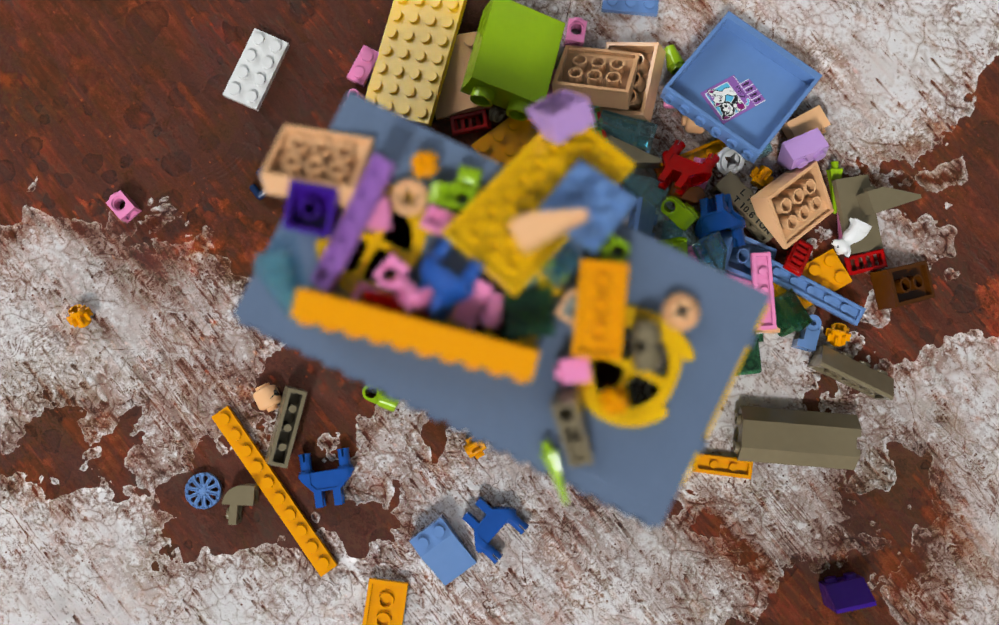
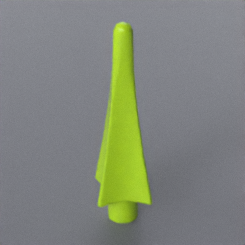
(832, 174)
(551, 460)

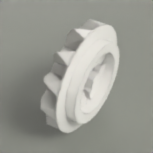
(725, 168)

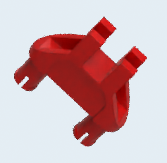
(683, 170)

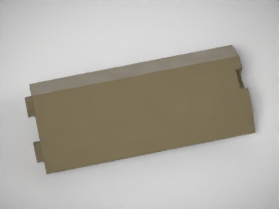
(797, 437)

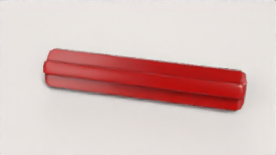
(390, 302)

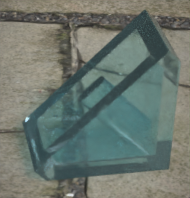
(561, 269)

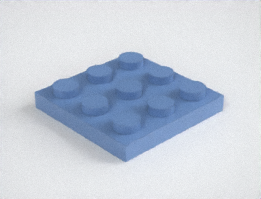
(597, 194)

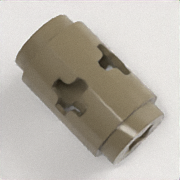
(646, 334)

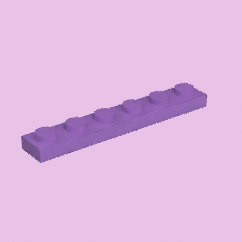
(353, 222)

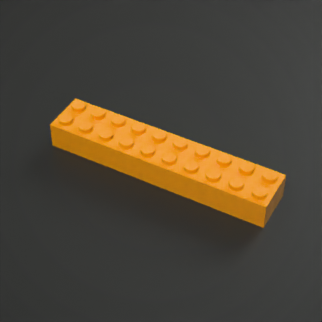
(415, 333)

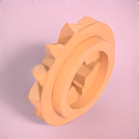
(399, 192)
(671, 306)

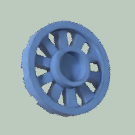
(203, 490)

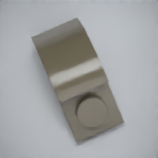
(237, 497)

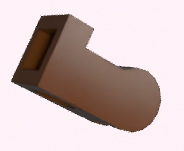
(691, 196)

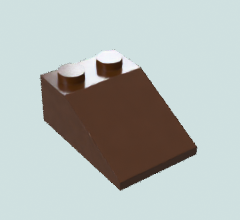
(902, 285)

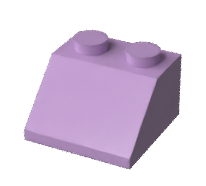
(561, 115)
(802, 150)

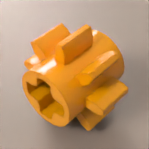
(425, 164)
(761, 176)
(79, 316)
(838, 334)
(614, 400)
(474, 448)

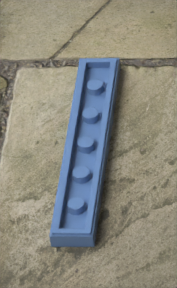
(817, 294)

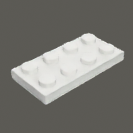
(256, 69)

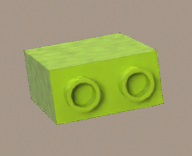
(512, 57)

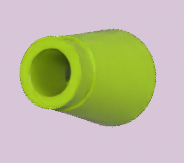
(673, 59)

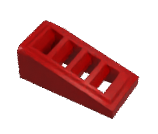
(472, 129)
(798, 254)
(881, 259)

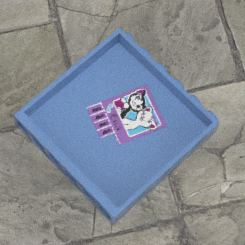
(740, 86)

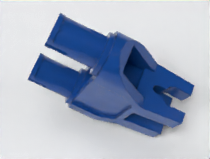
(720, 219)
(446, 284)
(326, 480)
(490, 524)

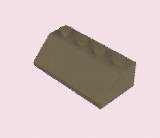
(852, 373)

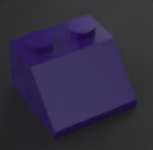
(312, 209)
(846, 593)

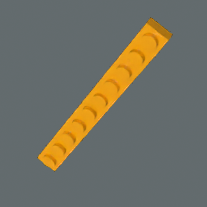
(274, 491)

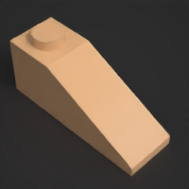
(539, 228)

